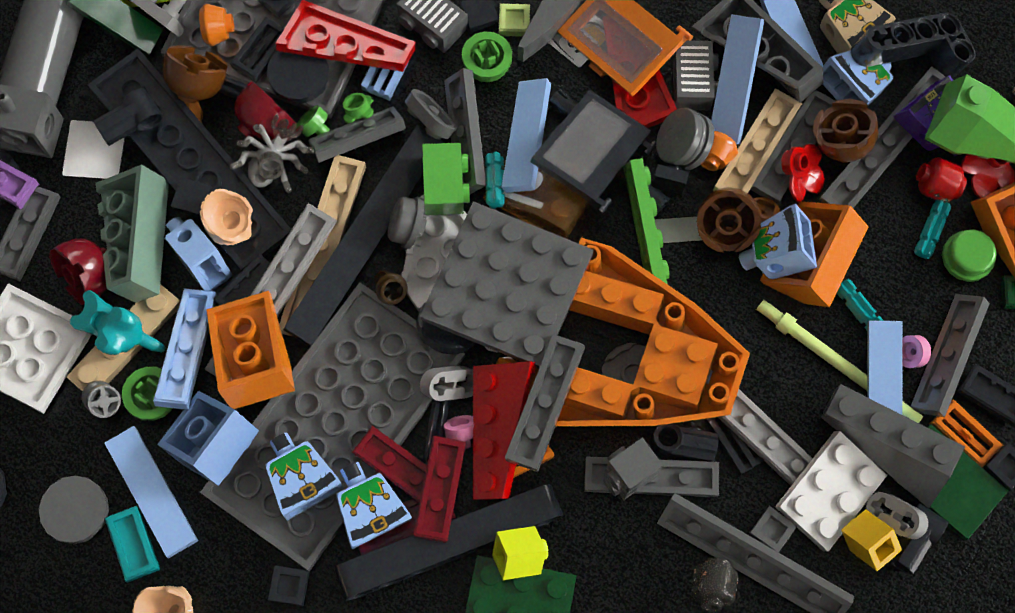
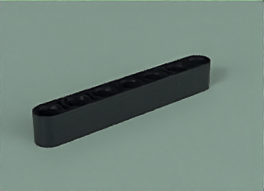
(465, 537)

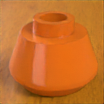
(215, 24)
(722, 152)

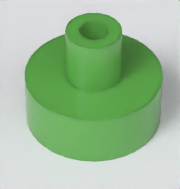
(314, 121)

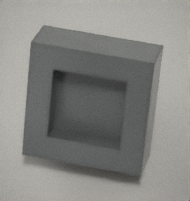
(773, 529)

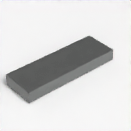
(356, 134)
(26, 232)

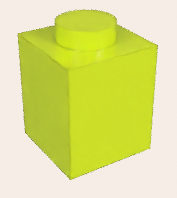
(519, 552)

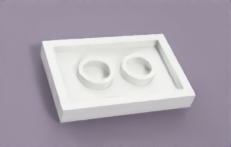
(831, 490)

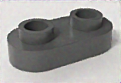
(435, 119)

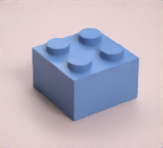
(208, 438)

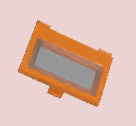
(622, 40)

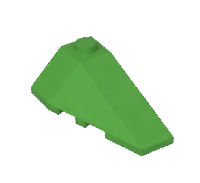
(974, 121)

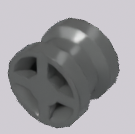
(106, 403)

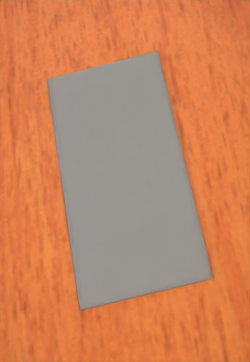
(678, 229)

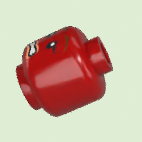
(941, 180)

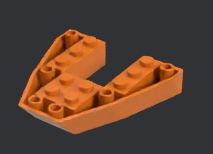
(676, 359)

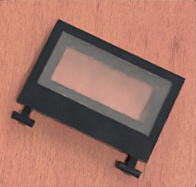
(592, 148)

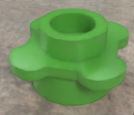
(357, 107)

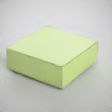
(514, 19)

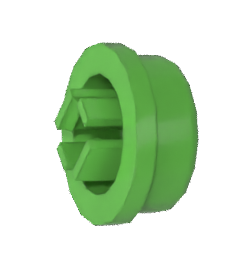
(487, 56)
(969, 255)
(139, 394)

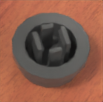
(407, 221)

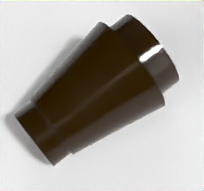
(394, 291)

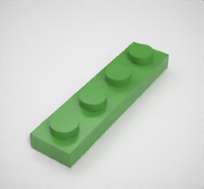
(644, 211)

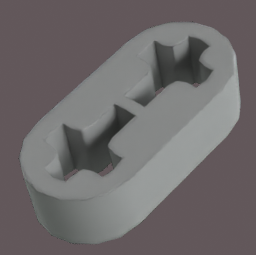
(449, 389)
(900, 509)

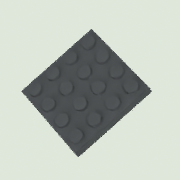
(506, 284)

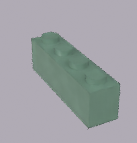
(134, 231)

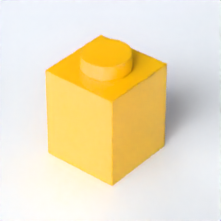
(871, 539)

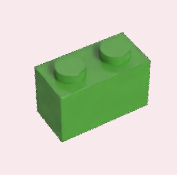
(443, 179)

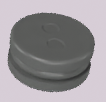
(685, 138)

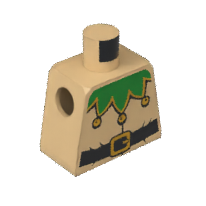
(850, 20)

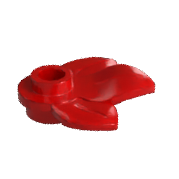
(803, 169)
(987, 174)

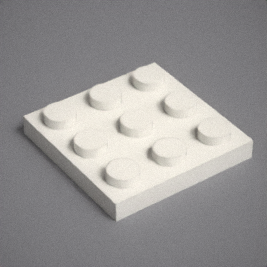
(35, 348)

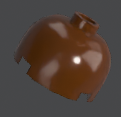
(191, 74)
(846, 130)
(728, 220)

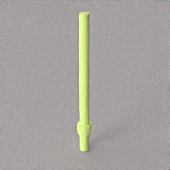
(786, 324)

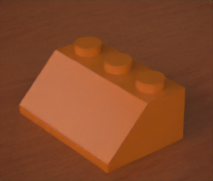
(836, 239)

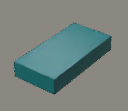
(132, 543)

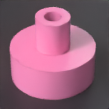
(915, 351)
(460, 429)

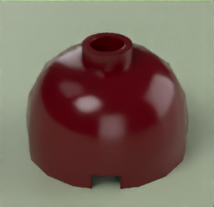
(256, 107)
(81, 265)

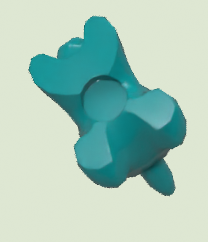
(115, 327)

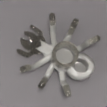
(269, 158)

